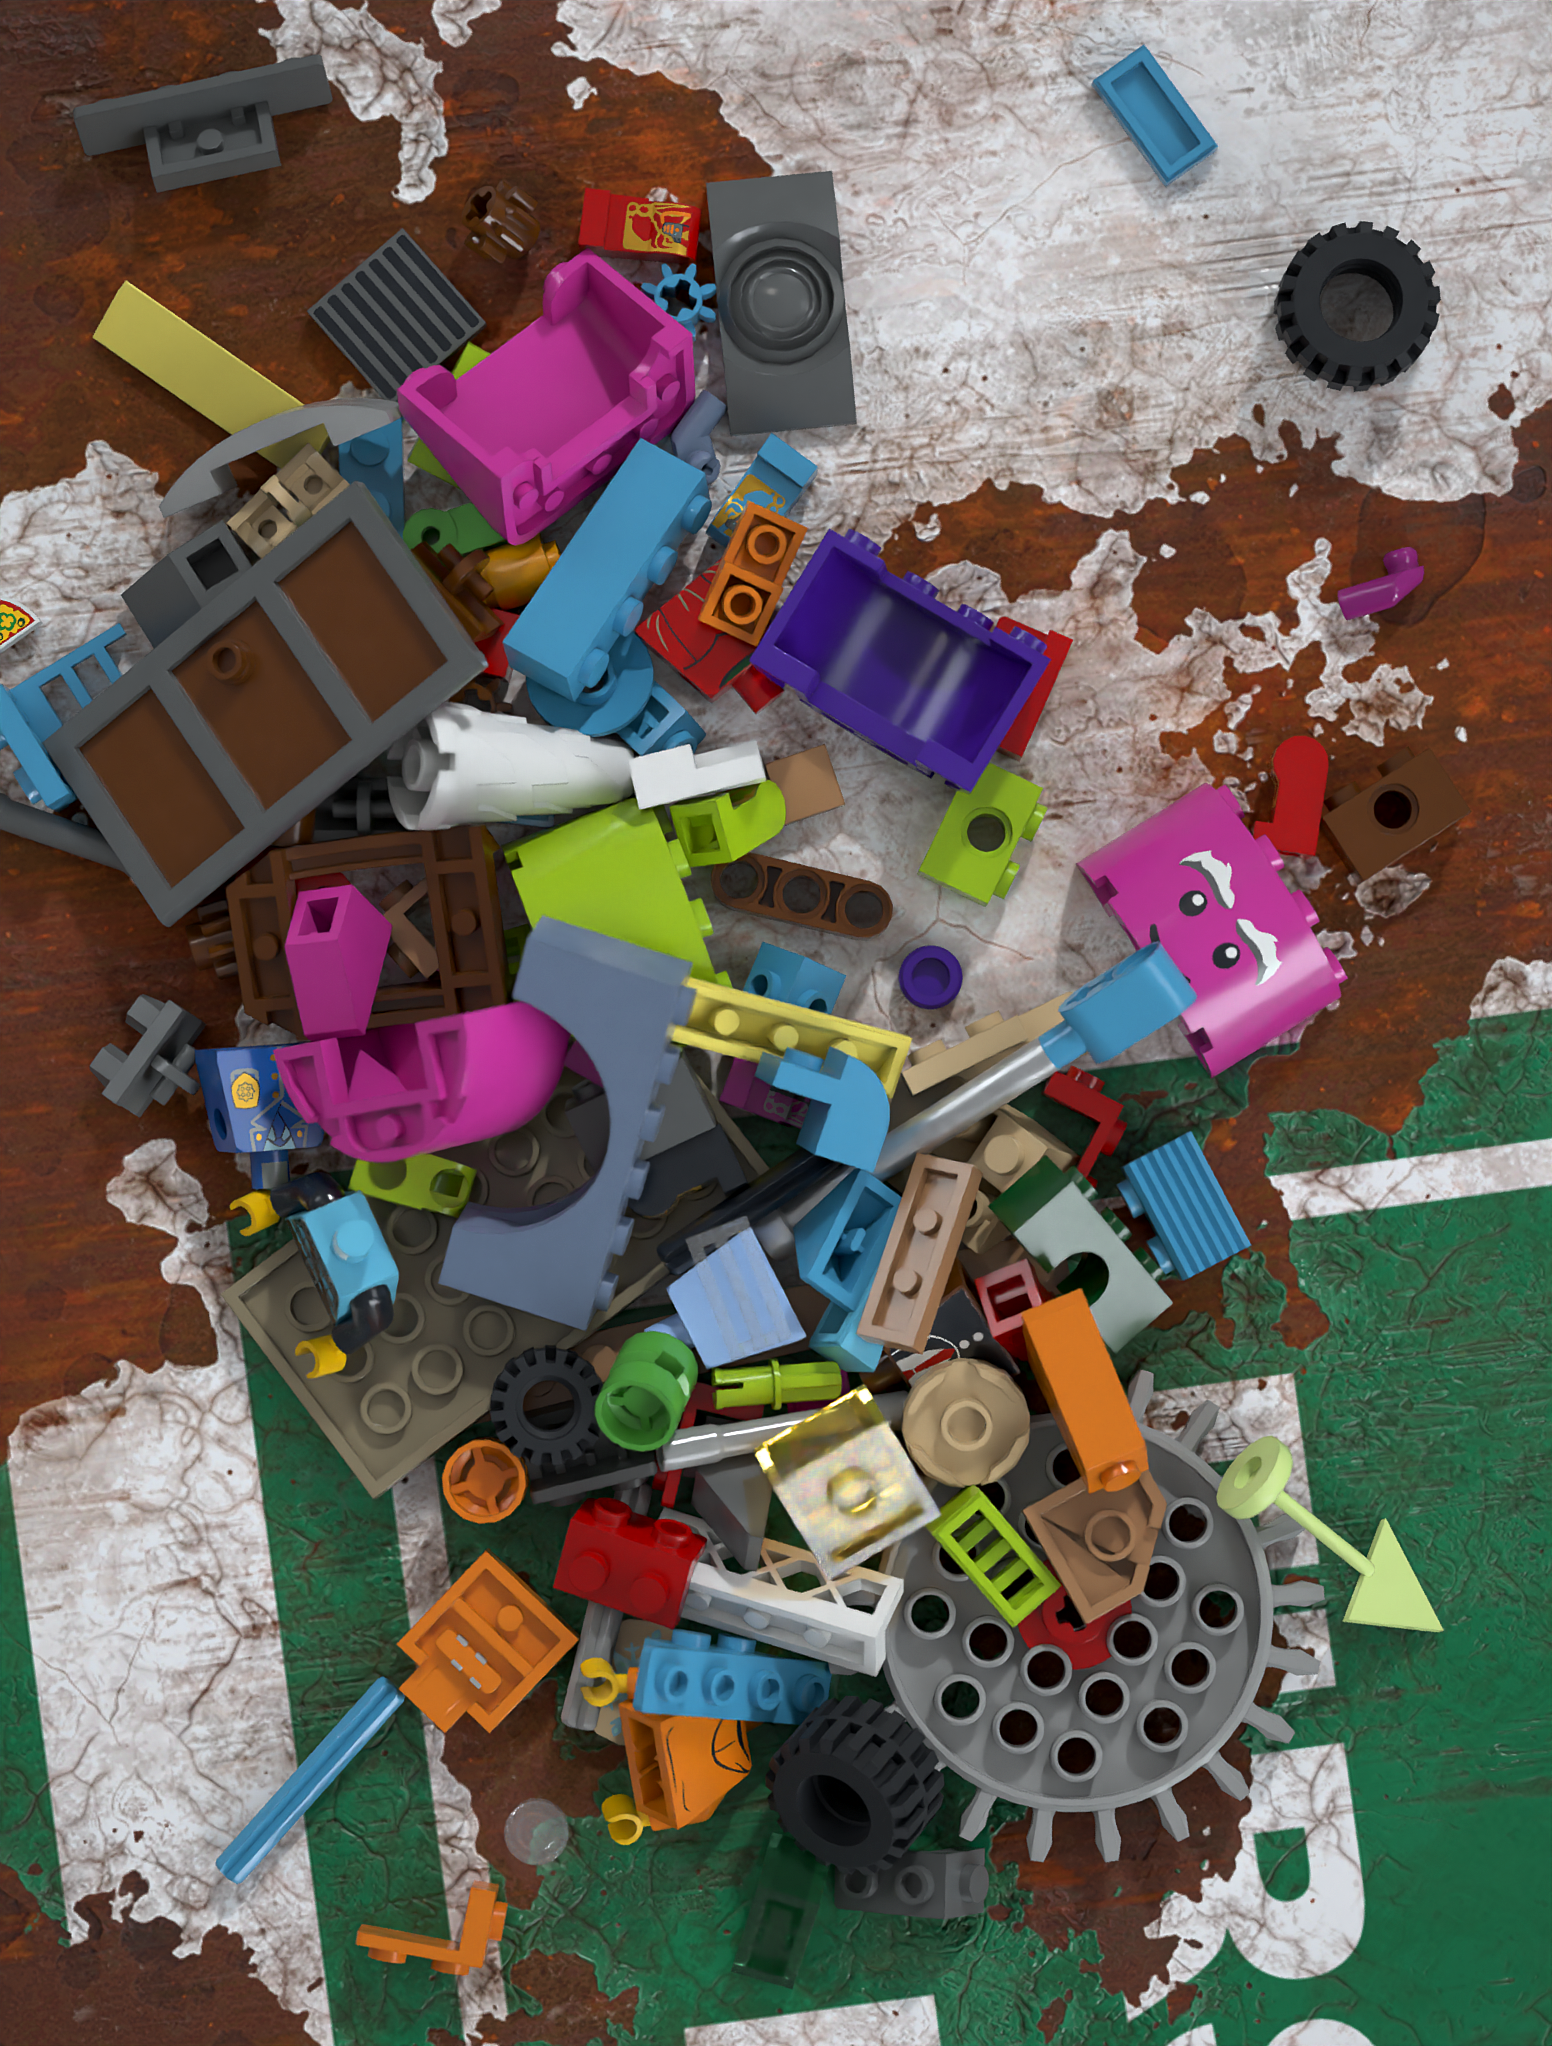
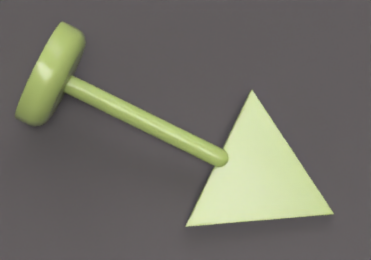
(1386, 1587)

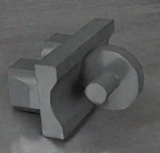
(356, 810)
(157, 1061)

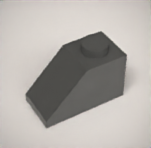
(733, 1501)

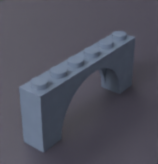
(624, 1014)

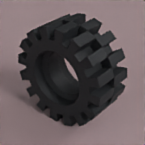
(507, 1405)

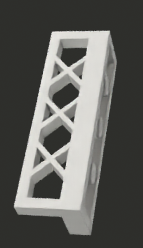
(768, 1612)

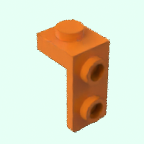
(482, 1922)

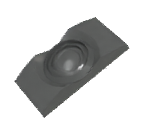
(781, 303)

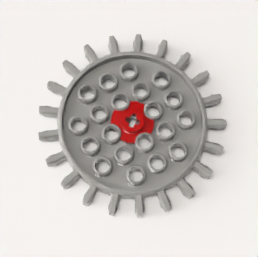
(1125, 1762)

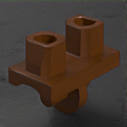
(461, 586)

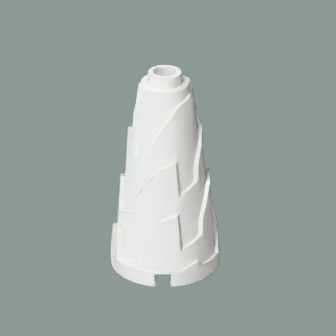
(498, 767)

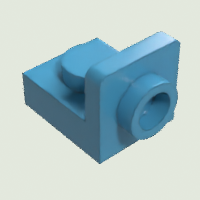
(661, 726)

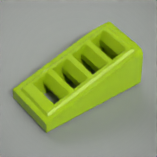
(953, 1515)

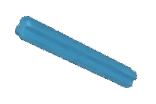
(310, 1780)

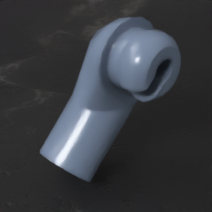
(692, 437)

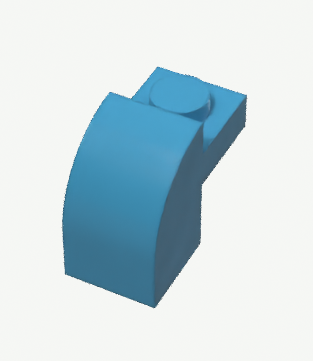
(846, 1108)

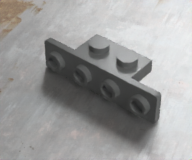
(206, 125)

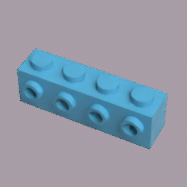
(608, 571)

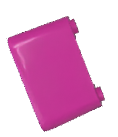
(558, 400)

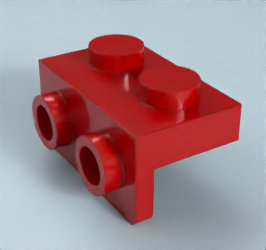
(629, 1561)

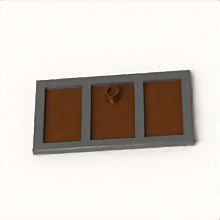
(264, 703)

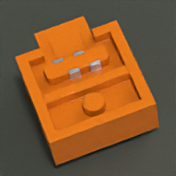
(482, 1646)

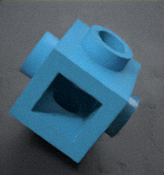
(794, 979)

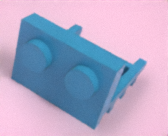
(30, 719)

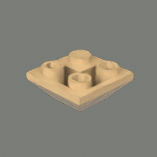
(1003, 1150)

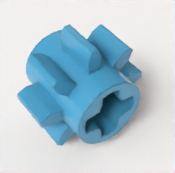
(671, 287)

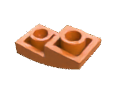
(752, 573)

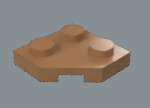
(1099, 1540)

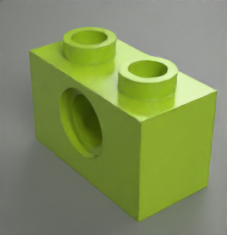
(975, 873)

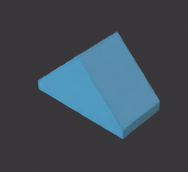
(846, 1237)

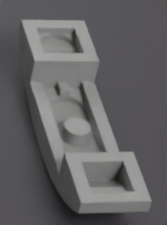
(212, 475)

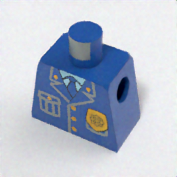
(253, 1110)

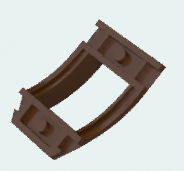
(462, 912)

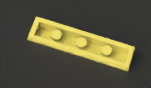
(199, 370)
(751, 1024)

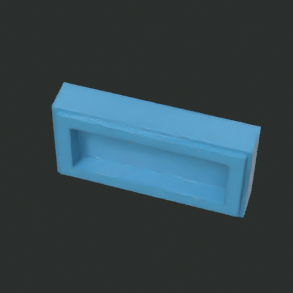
(1154, 115)

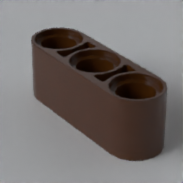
(834, 894)

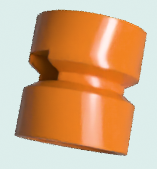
(485, 1480)

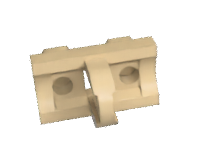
(308, 479)

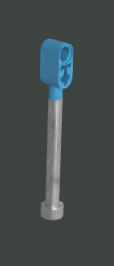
(1098, 1019)

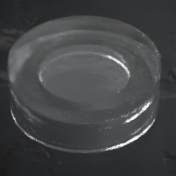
(536, 1831)

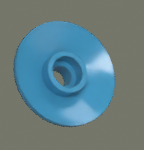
(622, 698)

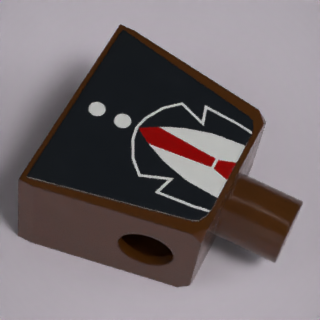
(957, 1332)

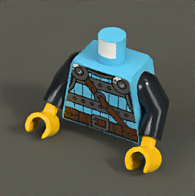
(342, 1257)

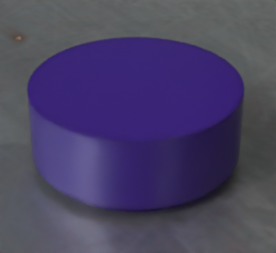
(930, 977)

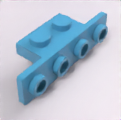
(727, 1680)

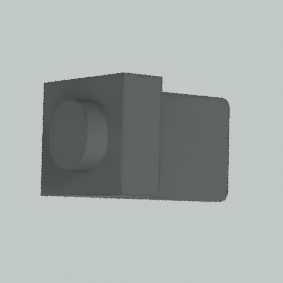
(919, 1885)

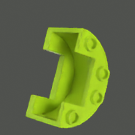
(616, 879)

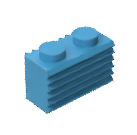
(1183, 1207)

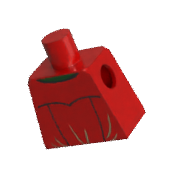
(703, 654)

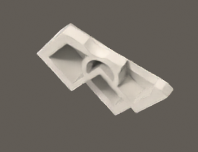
(681, 775)

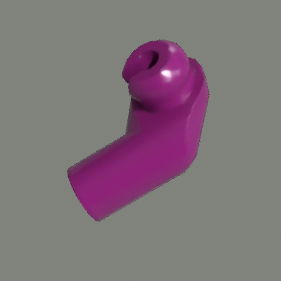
(1384, 591)

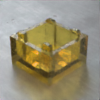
(846, 1482)

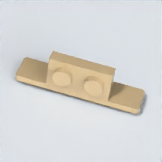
(988, 1043)

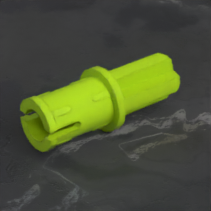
(776, 1384)

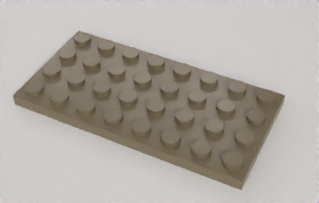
(445, 1347)

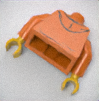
(674, 1761)

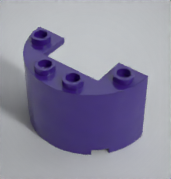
(899, 662)

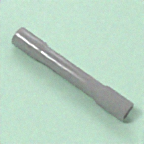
(712, 1442)

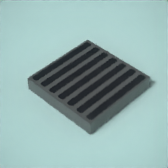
(396, 316)

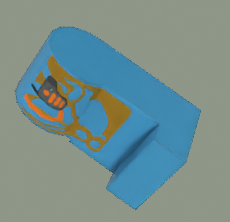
(772, 481)

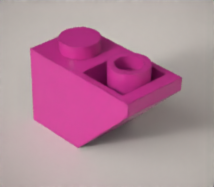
(335, 960)

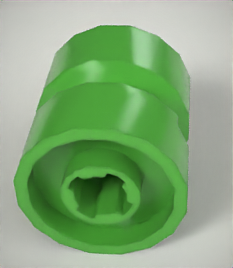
(646, 1391)

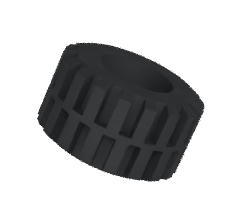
(1394, 268)
(854, 1785)

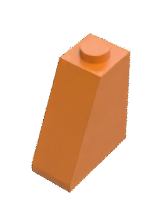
(1084, 1392)

